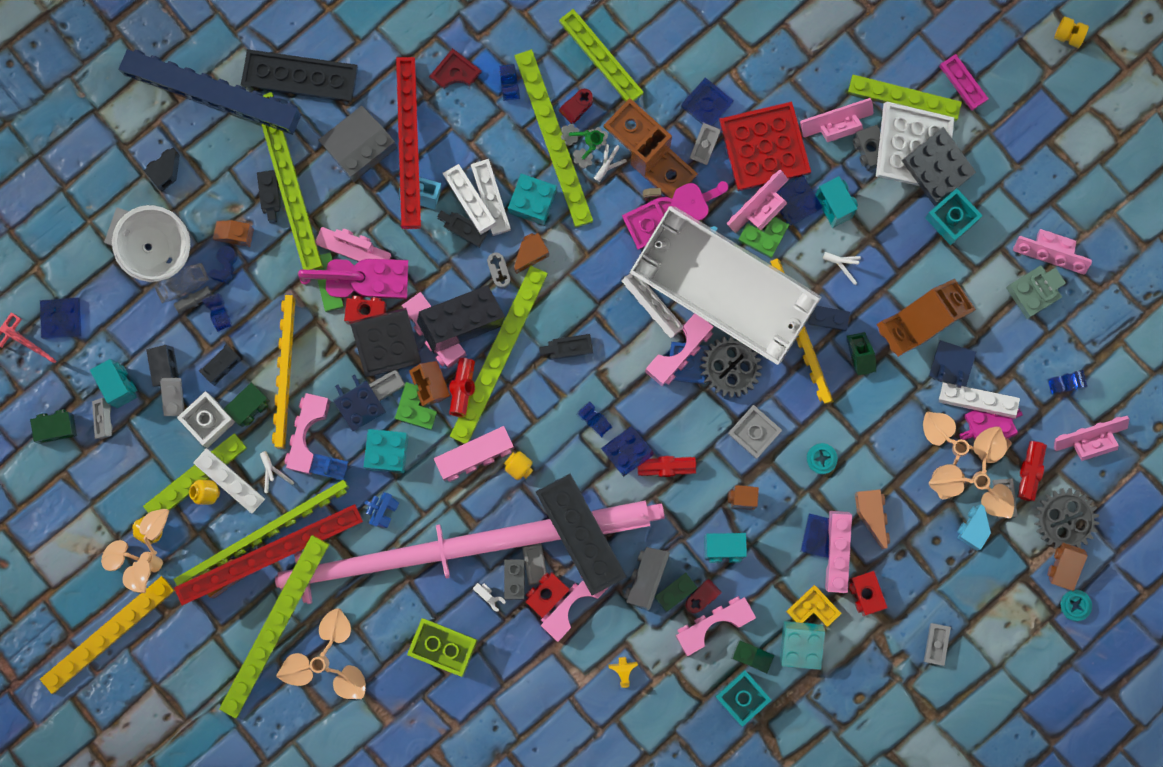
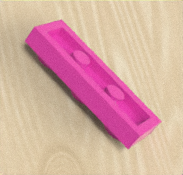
(963, 82)

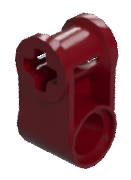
(575, 108)
(705, 594)

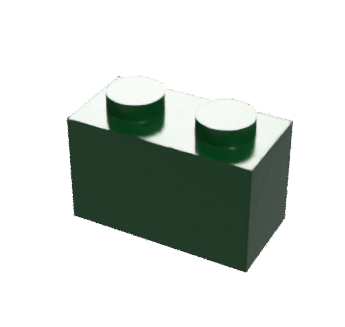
(247, 405)
(53, 427)
(675, 592)

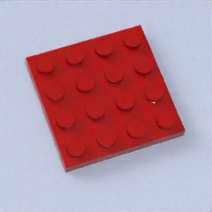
(764, 143)

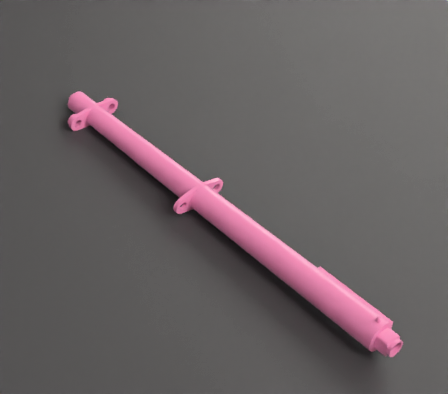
(609, 519)

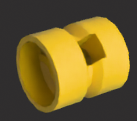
(1067, 26)

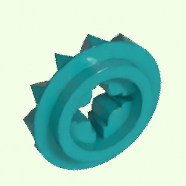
(826, 451)
(1085, 605)

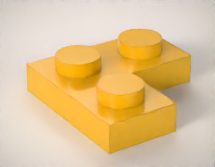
(813, 602)

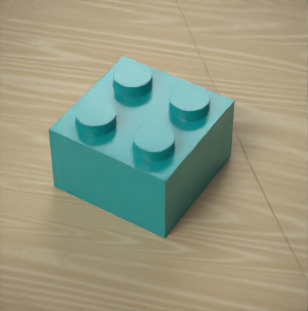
(532, 199)
(836, 201)
(953, 216)
(113, 383)
(386, 451)
(725, 546)
(802, 645)
(742, 698)

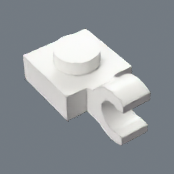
(484, 591)

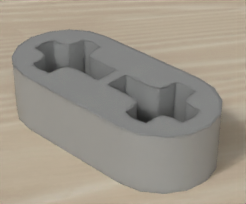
(494, 272)

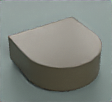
(651, 194)

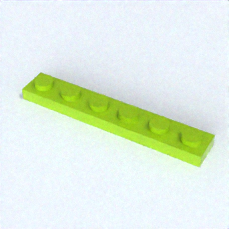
(600, 56)
(887, 92)
(179, 489)

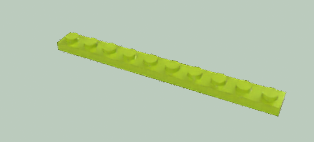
(552, 137)
(292, 197)
(499, 353)
(271, 529)
(274, 626)

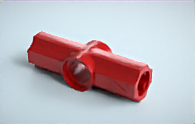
(462, 387)
(667, 466)
(1032, 471)

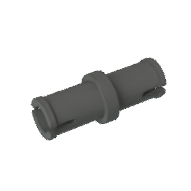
(193, 299)

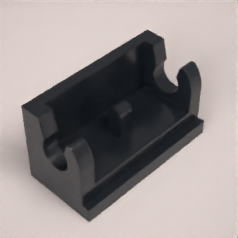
(162, 363)
(220, 365)

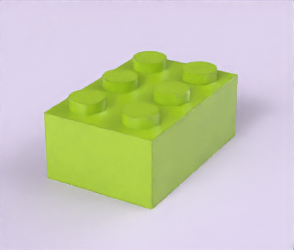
(442, 647)

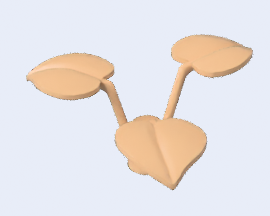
(939, 428)
(949, 479)
(136, 576)
(298, 672)

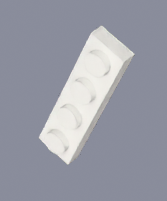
(490, 195)
(469, 199)
(653, 305)
(979, 400)
(229, 480)

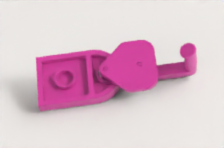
(688, 198)
(382, 278)

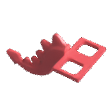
(16, 336)

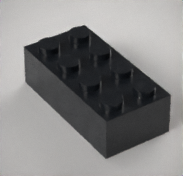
(460, 319)

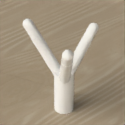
(606, 163)
(839, 260)
(269, 468)

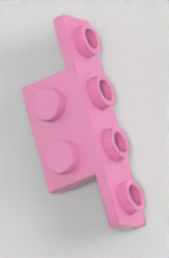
(838, 122)
(762, 205)
(348, 245)
(1053, 250)
(1093, 440)

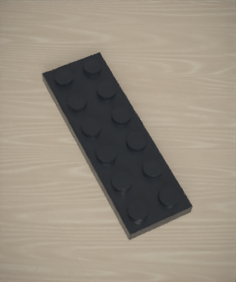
(299, 75)
(581, 534)

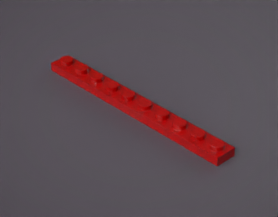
(408, 143)
(266, 555)

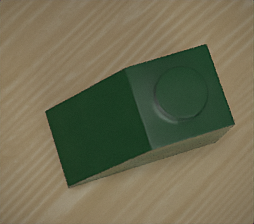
(861, 353)
(752, 656)

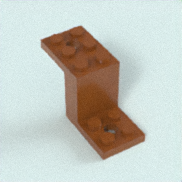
(649, 148)
(925, 317)

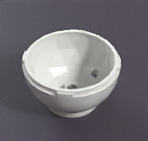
(159, 229)

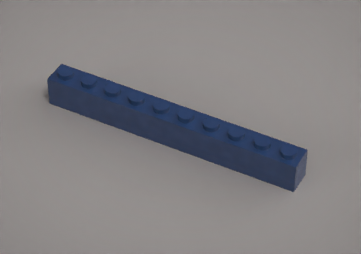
(210, 91)

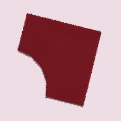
(455, 69)

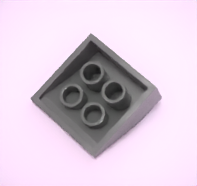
(358, 143)
(646, 578)

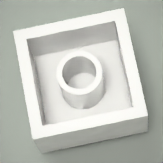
(206, 419)

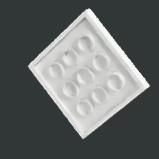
(901, 133)

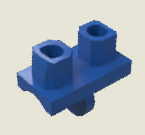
(329, 467)
(377, 517)

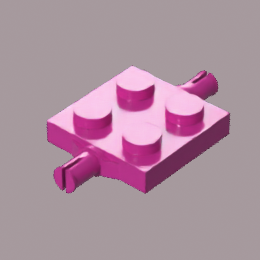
(980, 421)

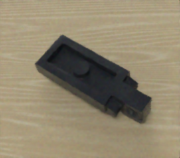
(269, 194)
(462, 227)
(568, 347)

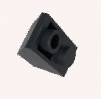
(164, 170)

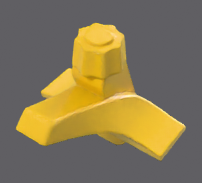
(623, 670)

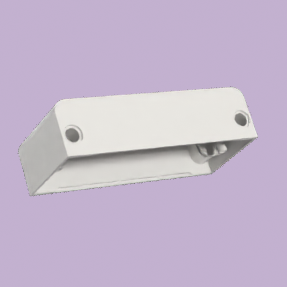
(725, 284)

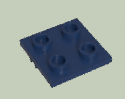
(952, 364)
(358, 405)

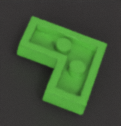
(766, 241)
(411, 411)

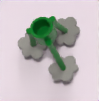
(593, 139)

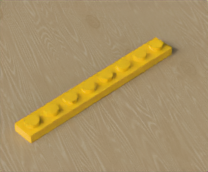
(810, 356)
(283, 380)
(107, 635)

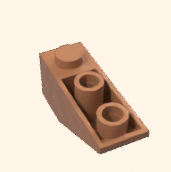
(870, 510)

